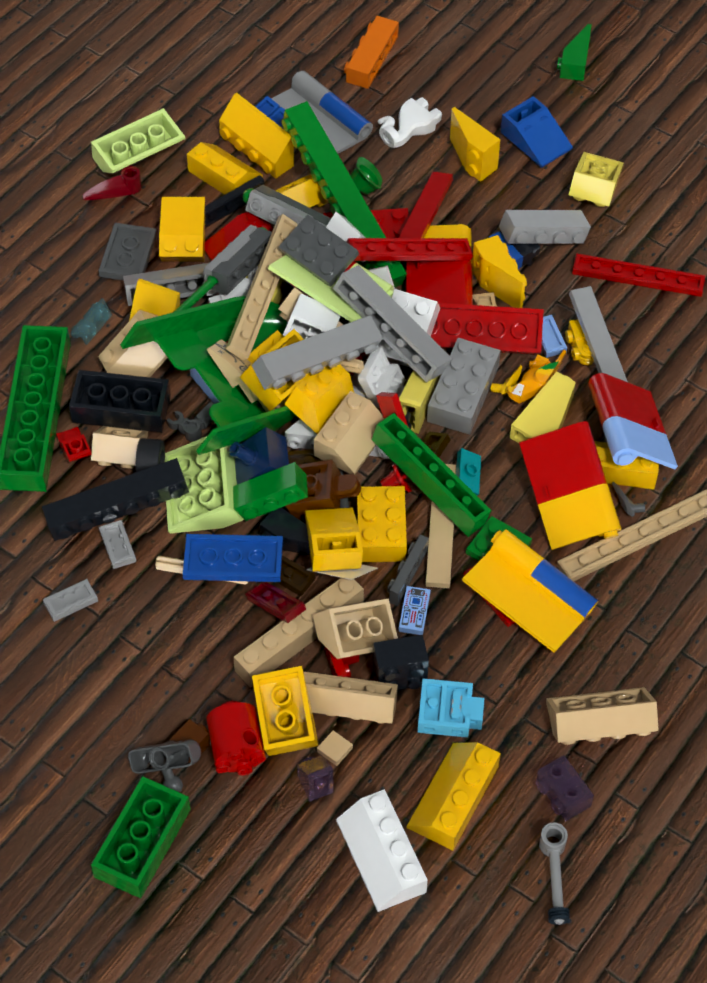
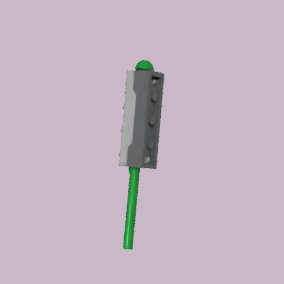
(271, 204)
(232, 264)

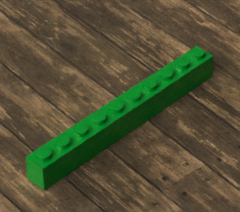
(333, 177)

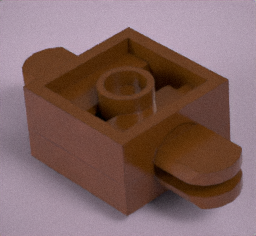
(324, 487)

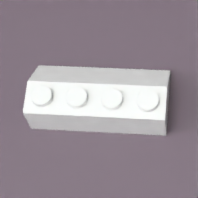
(382, 851)

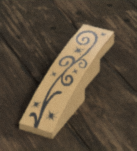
(233, 368)

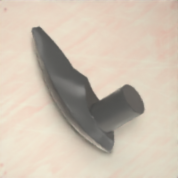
(626, 503)

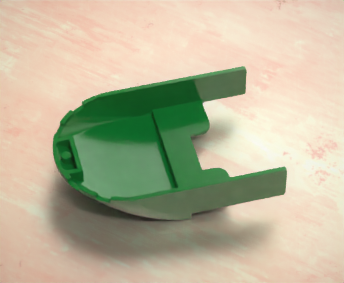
(185, 341)

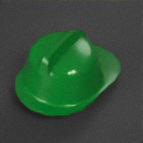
(366, 176)

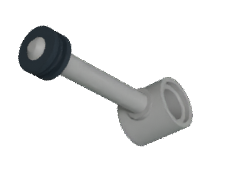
(558, 914)

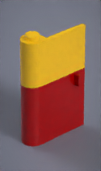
(570, 485)

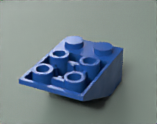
(535, 132)

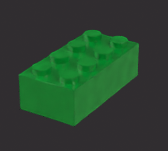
(141, 837)

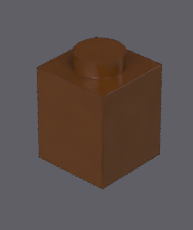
(195, 732)

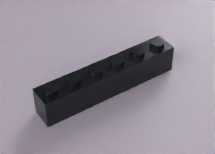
(115, 499)

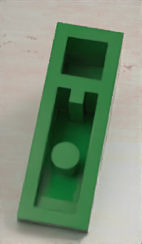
(574, 57)

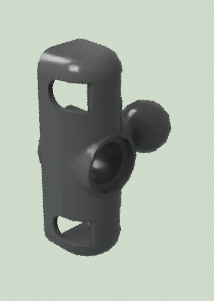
(165, 758)

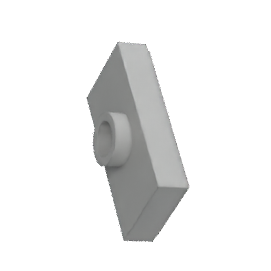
(117, 544)
(70, 600)

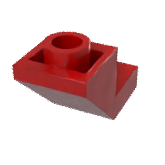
(73, 444)

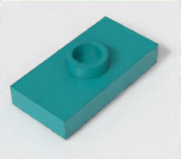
(468, 469)

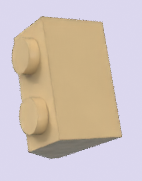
(116, 446)

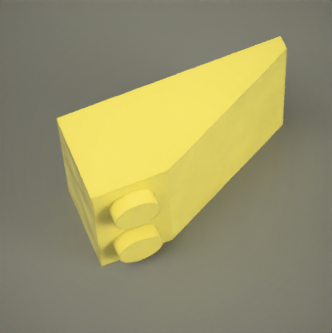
(595, 179)

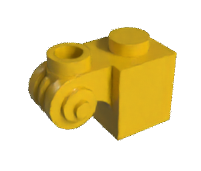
(580, 349)

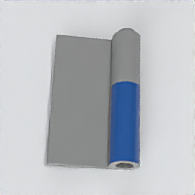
(339, 120)

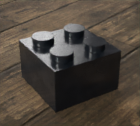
(401, 662)

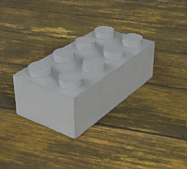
(463, 386)

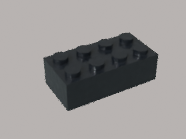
(120, 401)

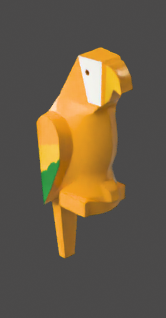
(535, 378)

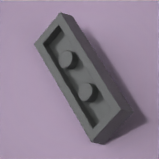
(408, 569)

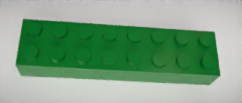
(34, 408)

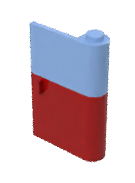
(630, 421)

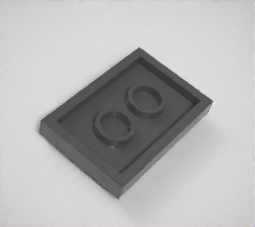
(318, 250)
(127, 251)

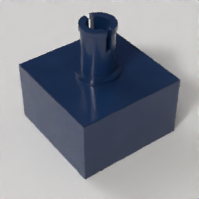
(259, 454)

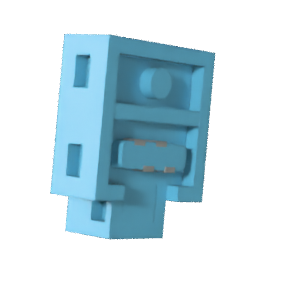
(449, 708)

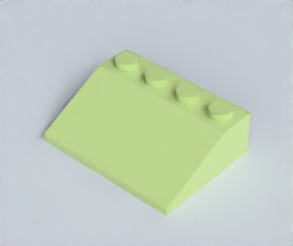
(210, 488)

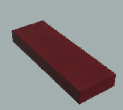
(275, 601)

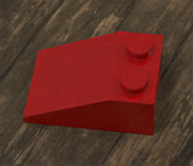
(231, 231)

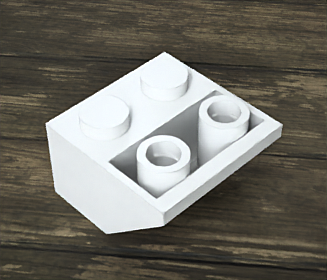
(311, 318)

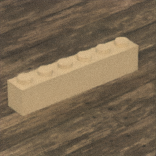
(290, 638)

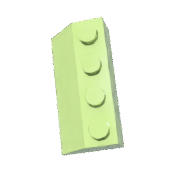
(135, 141)

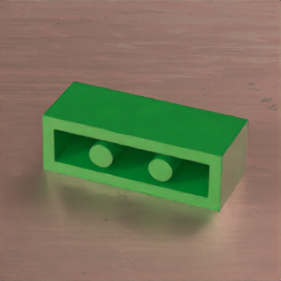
(270, 491)

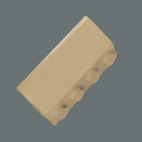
(602, 715)

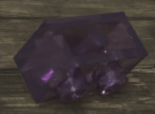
(564, 788)

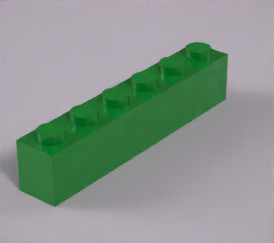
(431, 474)

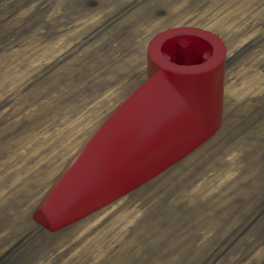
(125, 184)

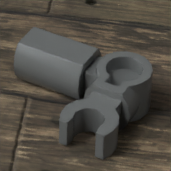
(193, 427)

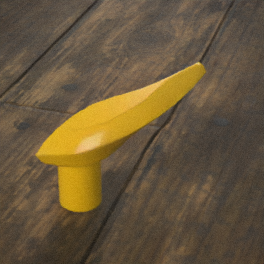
(512, 380)

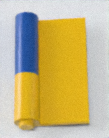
(530, 590)

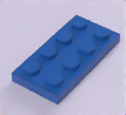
(233, 558)

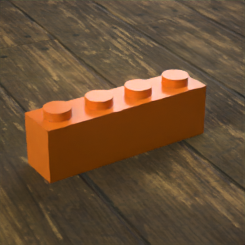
(371, 52)

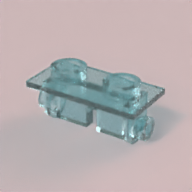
(92, 322)

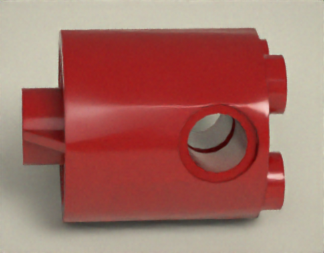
(235, 737)

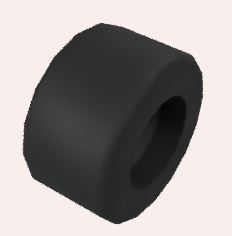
(149, 453)

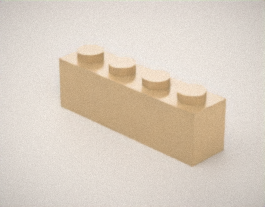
(351, 697)

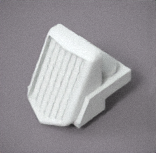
(378, 377)

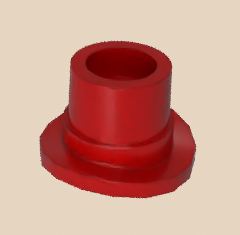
(395, 479)

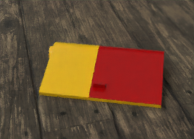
(442, 279)

